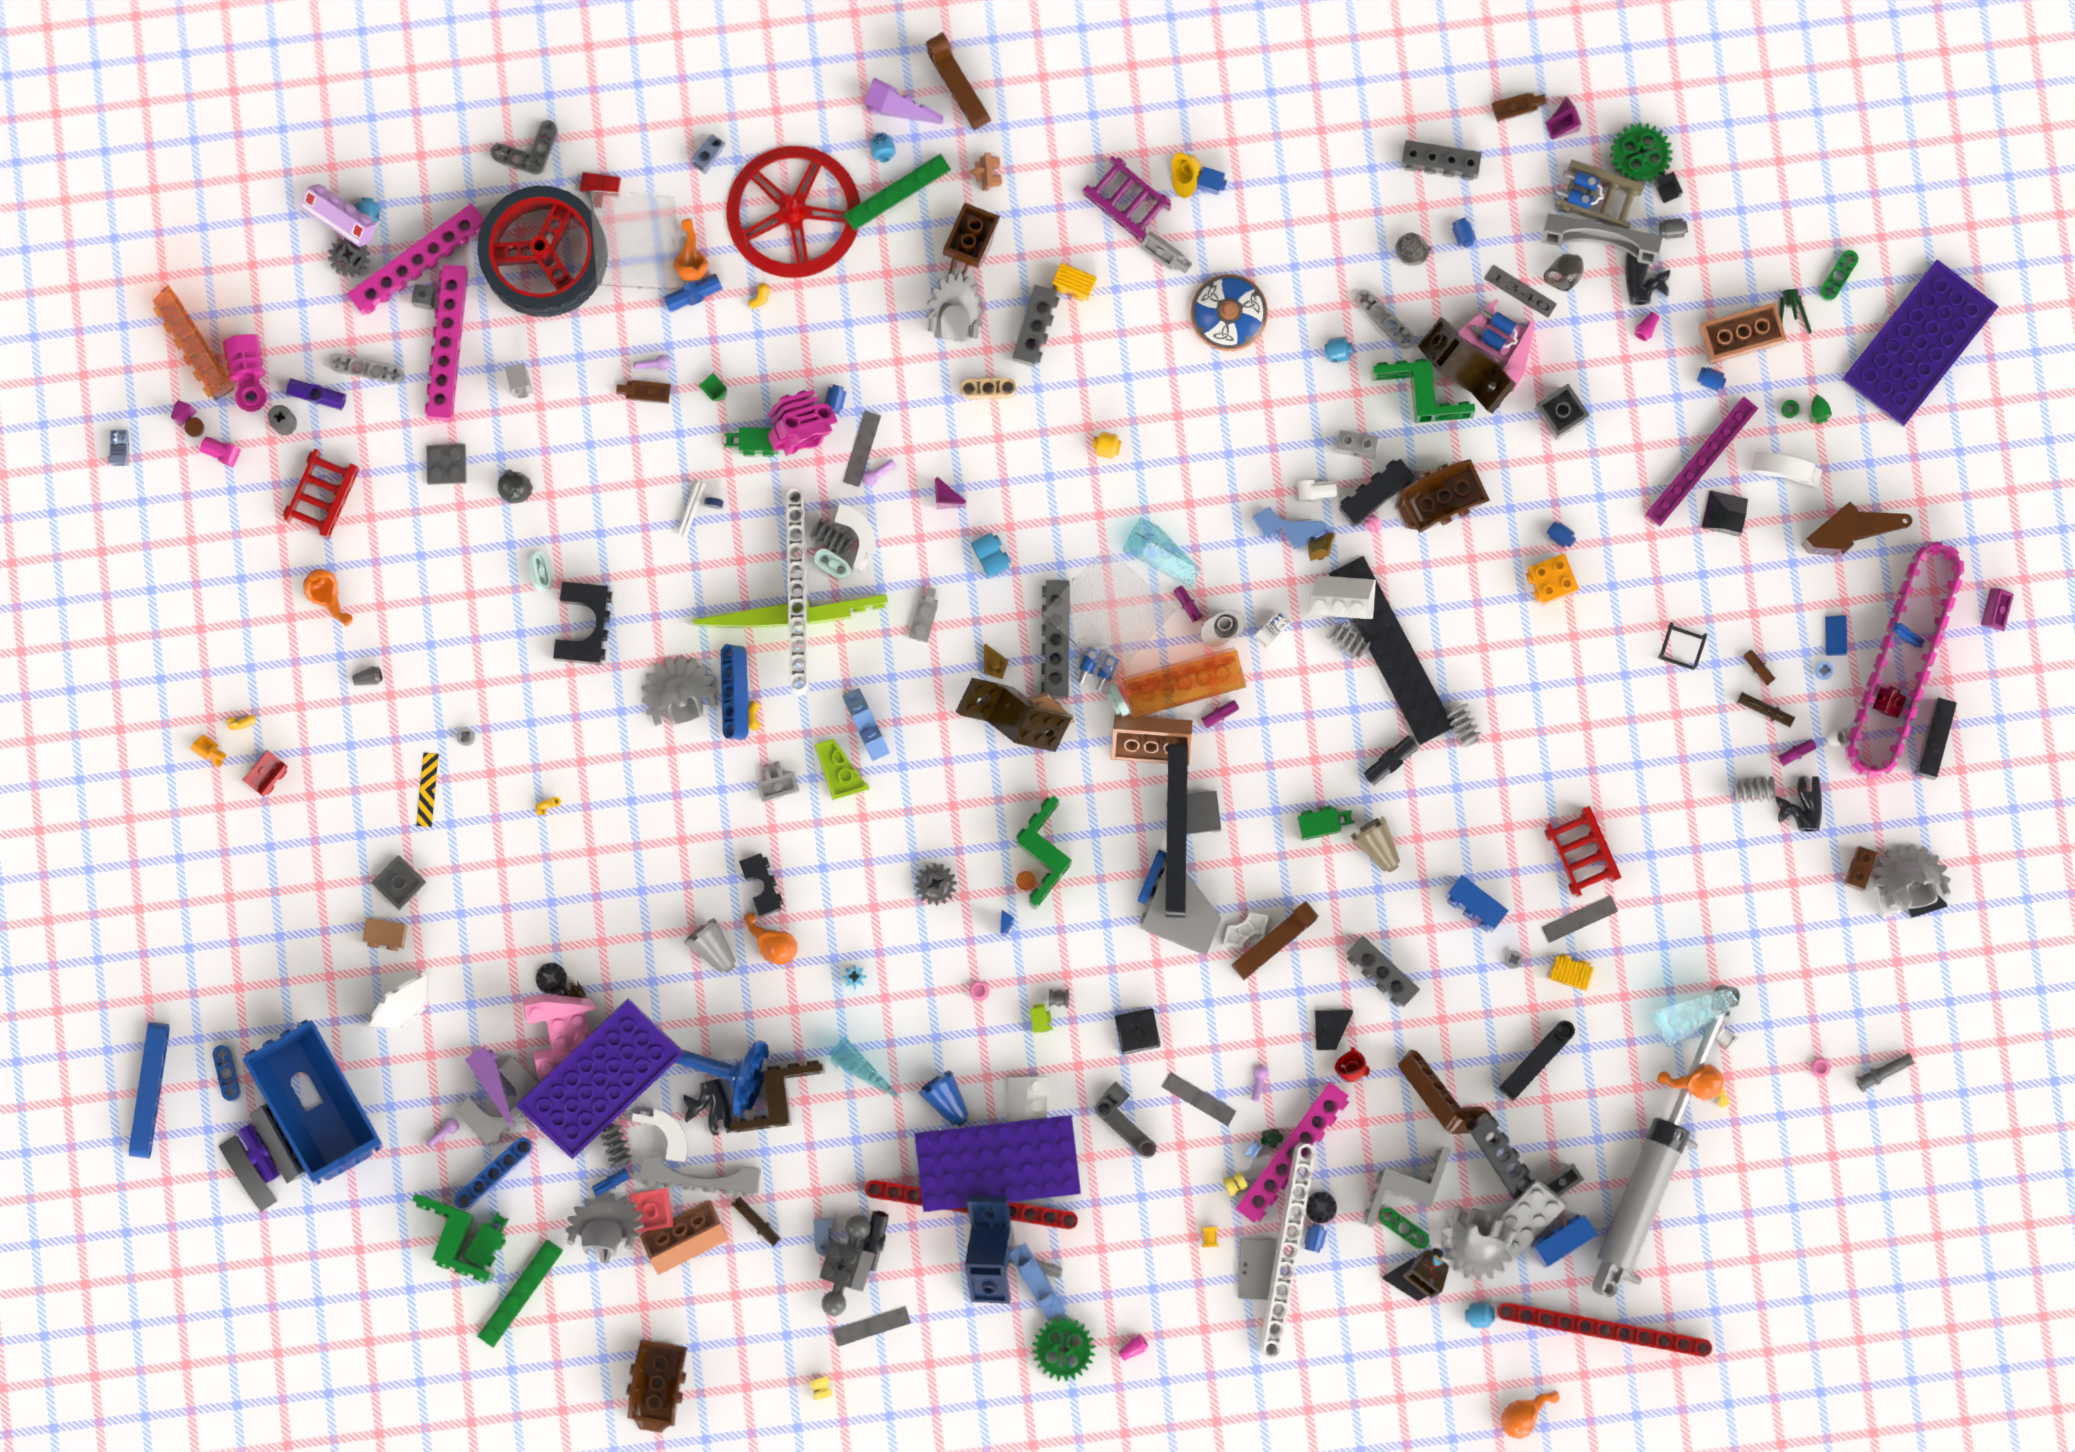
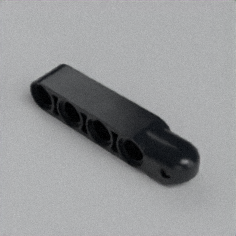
(1538, 1059)

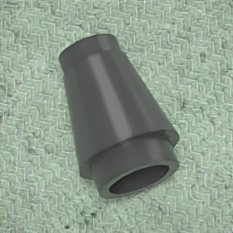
(369, 676)

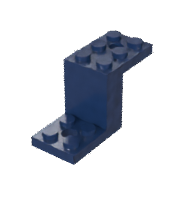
(989, 1249)

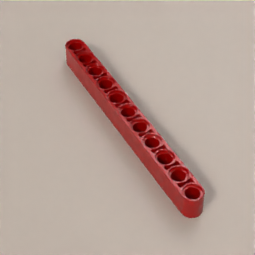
(1018, 1217)
(1614, 1328)

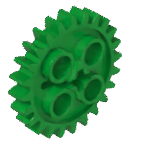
(1635, 138)
(1045, 1346)

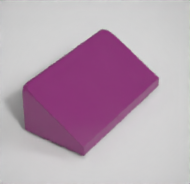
(182, 412)
(1997, 609)

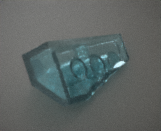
(1158, 550)
(852, 1061)

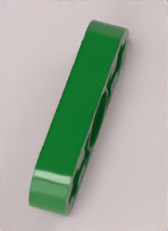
(1827, 284)
(1403, 1220)

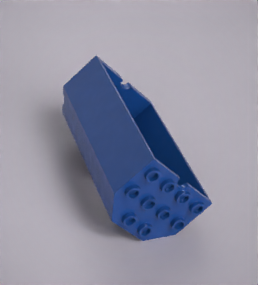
(329, 1135)

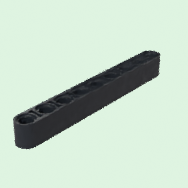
(1176, 830)

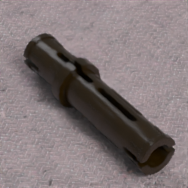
(1786, 720)
(756, 1221)

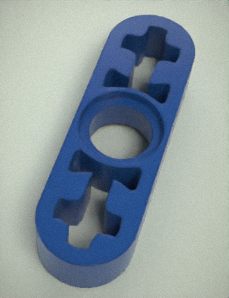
(1152, 877)
(224, 1088)

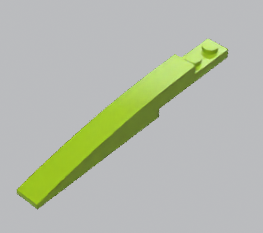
(778, 615)

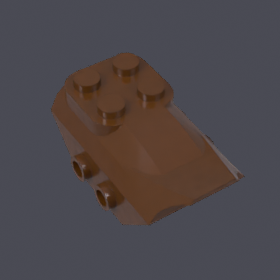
(1441, 496)
(656, 1385)

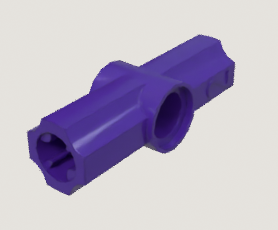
(327, 398)
(258, 1153)

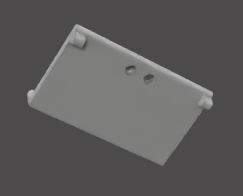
(1255, 1268)

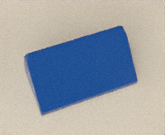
(1836, 635)
(1006, 923)

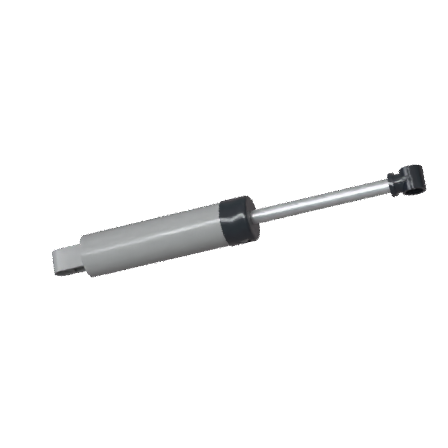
(1649, 1182)

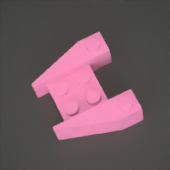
(1513, 357)
(565, 1025)

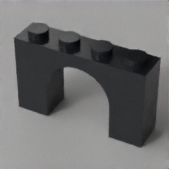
(590, 649)

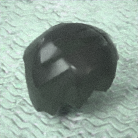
(514, 487)

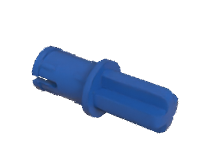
(611, 1182)

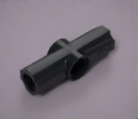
(1391, 760)

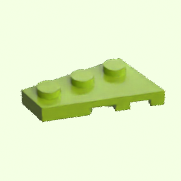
(838, 771)

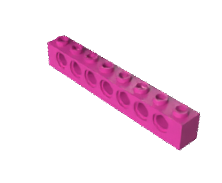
(406, 259)
(445, 411)
(1330, 1093)

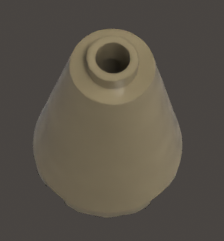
(1378, 844)

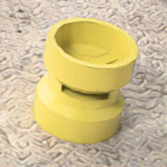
(1231, 1186)
(821, 1388)

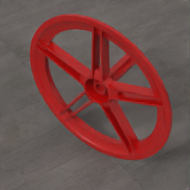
(791, 211)

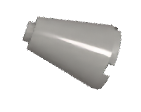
(712, 946)

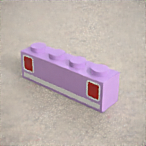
(338, 214)

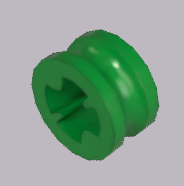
(1784, 408)

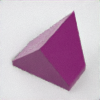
(1564, 120)
(946, 497)

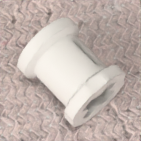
(1725, 1038)

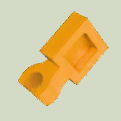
(207, 748)

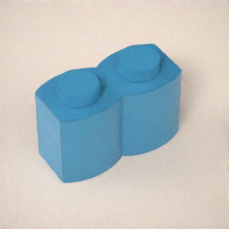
(990, 555)

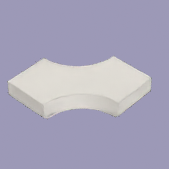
(1237, 934)

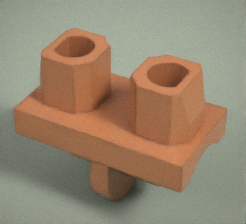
(984, 173)

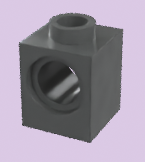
(423, 296)

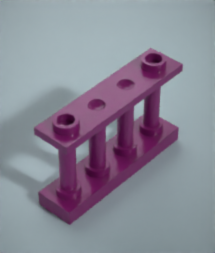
(1109, 206)

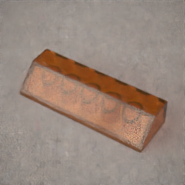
(192, 343)
(1184, 682)

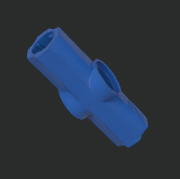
(693, 293)

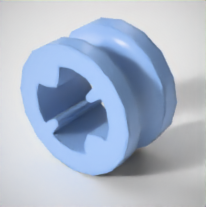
(1828, 675)
(1253, 1149)

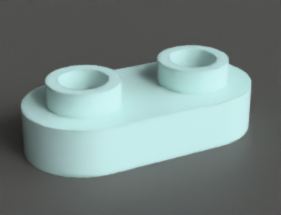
(832, 564)
(539, 571)
(1115, 695)

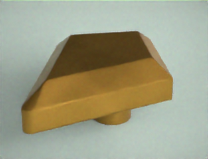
(1321, 547)
(994, 663)

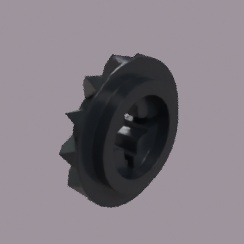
(560, 976)
(1320, 1217)

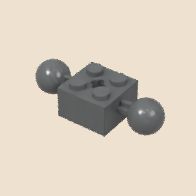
(846, 1265)

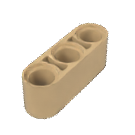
(997, 392)

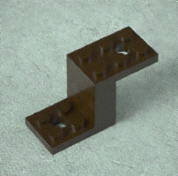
(1466, 365)
(1013, 714)
(777, 1096)

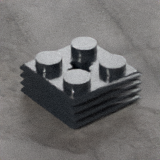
(1148, 1038)

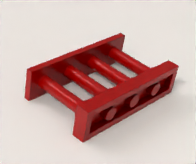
(340, 491)
(1594, 836)

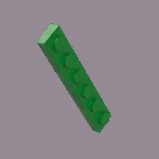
(897, 192)
(520, 1293)

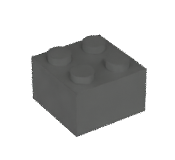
(1562, 411)

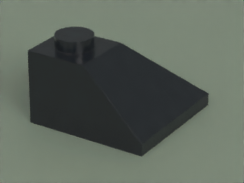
(1725, 513)

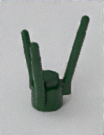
(1792, 299)

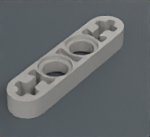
(1383, 320)
(366, 370)

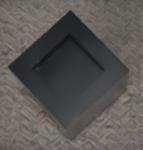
(1668, 187)

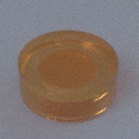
(1025, 880)

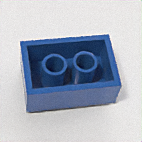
(1476, 904)
(1563, 1240)

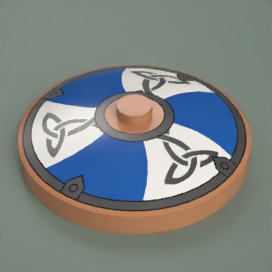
(1229, 312)

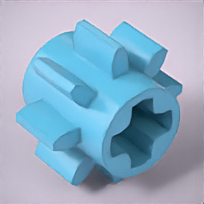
(858, 980)

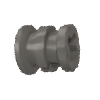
(1058, 998)

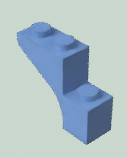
(1295, 531)
(865, 724)

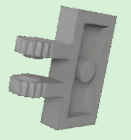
(777, 786)

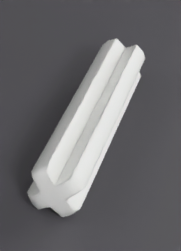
(691, 508)

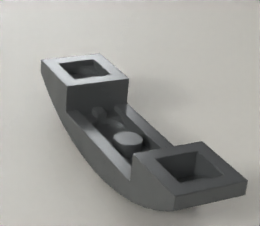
(247, 1174)

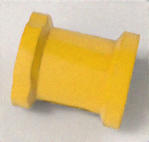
(1210, 1236)

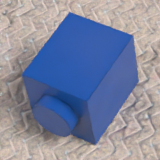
(1211, 181)

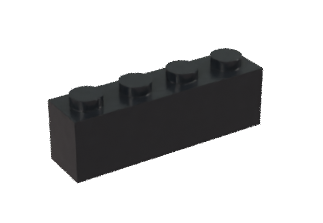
(1377, 492)
(1935, 738)

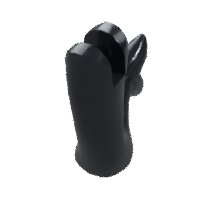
(1635, 274)
(1812, 801)
(720, 1109)

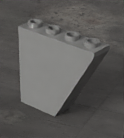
(1193, 931)

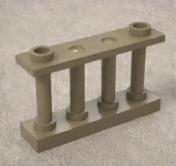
(1613, 183)

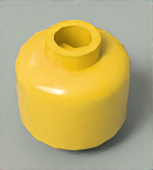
(1106, 445)

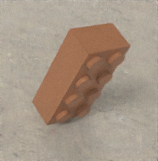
(1742, 333)

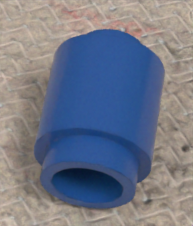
(1463, 232)
(1711, 378)
(835, 398)
(1561, 534)
(1315, 1238)

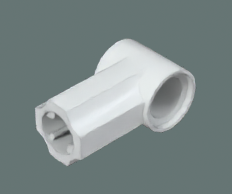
(1311, 490)

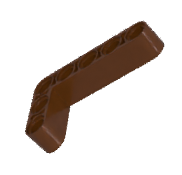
(940, 53)
(1275, 941)
(1436, 1096)

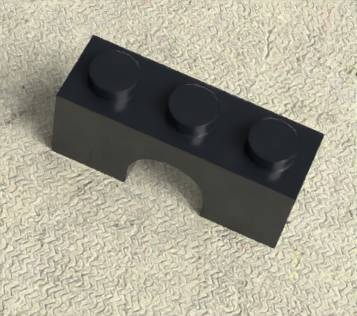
(756, 868)

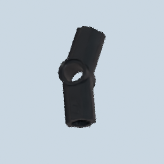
(876, 1238)

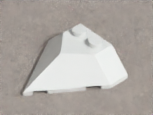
(401, 1004)

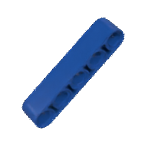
(734, 692)
(484, 1177)

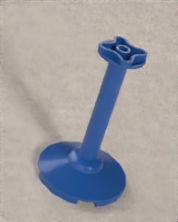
(743, 1076)

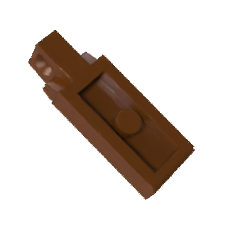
(1517, 106)
(645, 391)

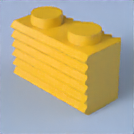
(1074, 282)
(1571, 972)

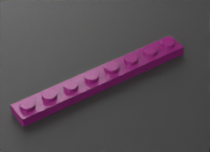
(1701, 461)

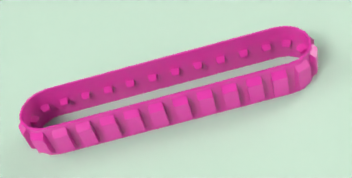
(1929, 658)

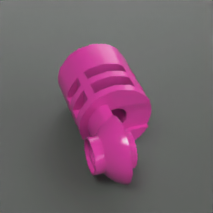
(246, 368)

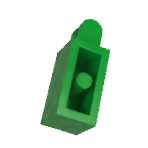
(751, 441)
(1322, 822)
(487, 1243)

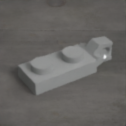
(1165, 253)
(924, 617)

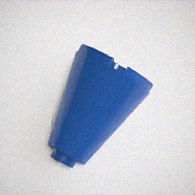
(946, 1098)

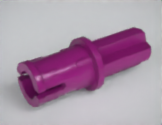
(1187, 603)
(1220, 713)
(1797, 752)

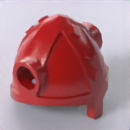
(1352, 1066)

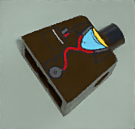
(1428, 1272)

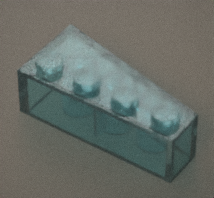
(1689, 1017)

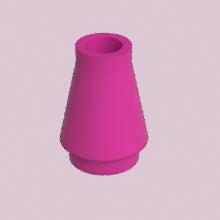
(1646, 327)
(1134, 1347)

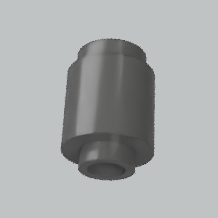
(1673, 228)

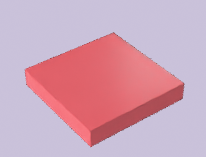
(655, 1209)

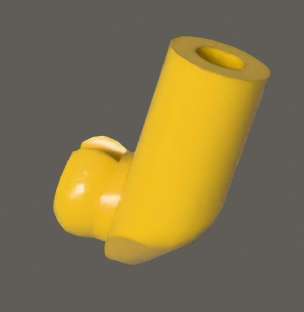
(762, 296)
(752, 710)
(240, 724)
(547, 804)

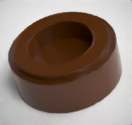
(194, 427)

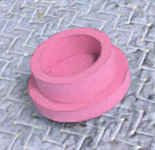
(1372, 523)
(979, 991)
(1820, 1067)

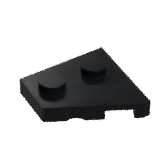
(1330, 1028)

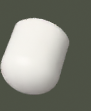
(1836, 738)

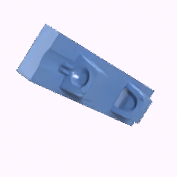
(1037, 1281)

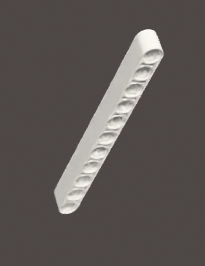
(800, 599)
(1290, 1259)

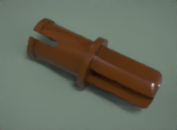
(1759, 667)

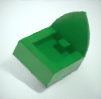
(714, 388)
(1820, 410)

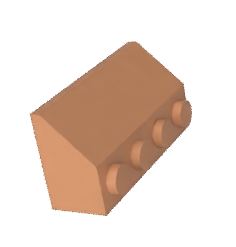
(1148, 738)
(691, 1235)

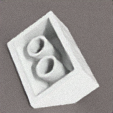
(1343, 597)
(1026, 1098)

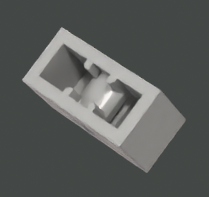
(519, 380)
(1356, 444)

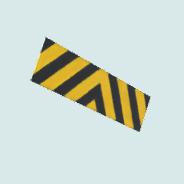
(427, 789)

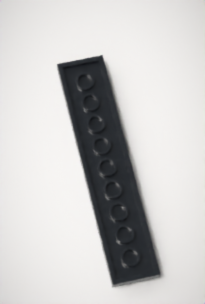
(1398, 662)

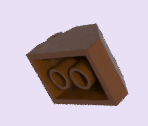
(970, 237)
(1850, 525)

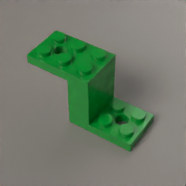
(1422, 391)
(1043, 851)
(453, 1238)

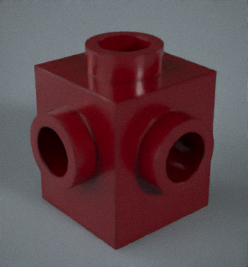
(1889, 701)

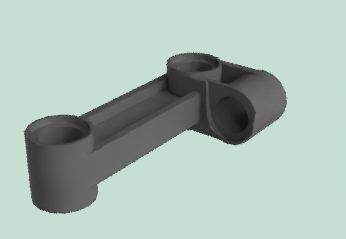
(1116, 1120)

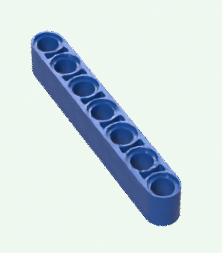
(149, 1090)

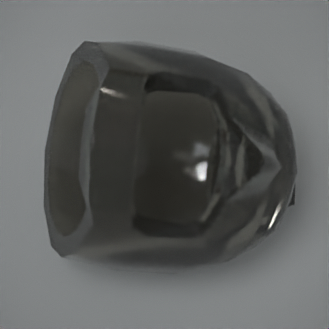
(1412, 249)
(1571, 269)

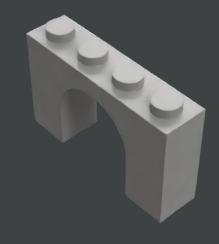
(490, 1127)

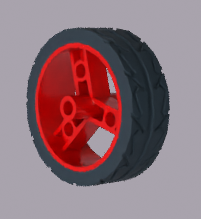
(492, 253)

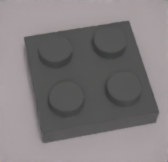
(446, 464)
(399, 882)

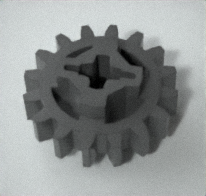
(341, 257)
(944, 880)

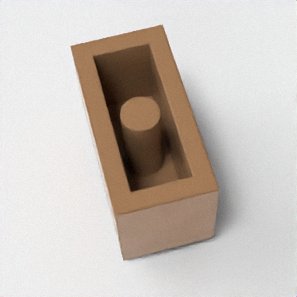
(384, 933)

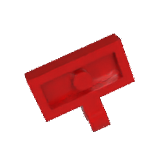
(599, 182)

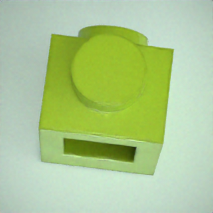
(1040, 1019)

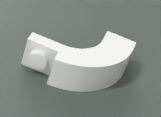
(1786, 467)
(855, 521)
(677, 1141)

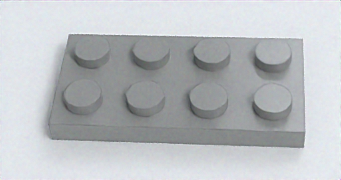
(1530, 1215)

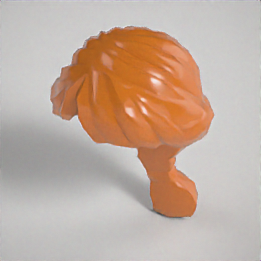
(690, 262)
(322, 589)
(774, 945)
(1703, 1082)
(1521, 1415)

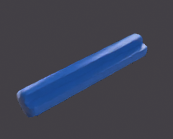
(1908, 635)

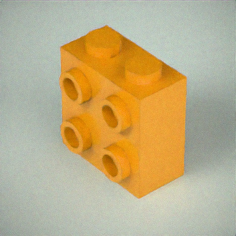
(1552, 579)

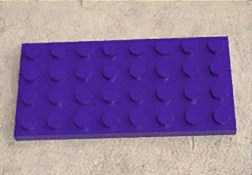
(1920, 343)
(600, 1078)
(997, 1159)

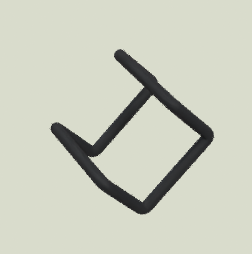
(1670, 628)

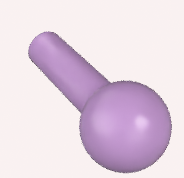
(662, 363)
(870, 477)
(1260, 1073)
(450, 1127)

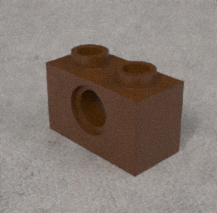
(1860, 868)

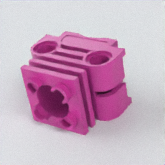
(799, 422)

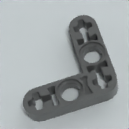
(534, 155)

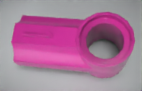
(225, 453)

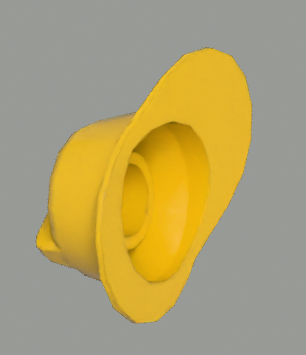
(1185, 174)

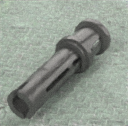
(1876, 1076)

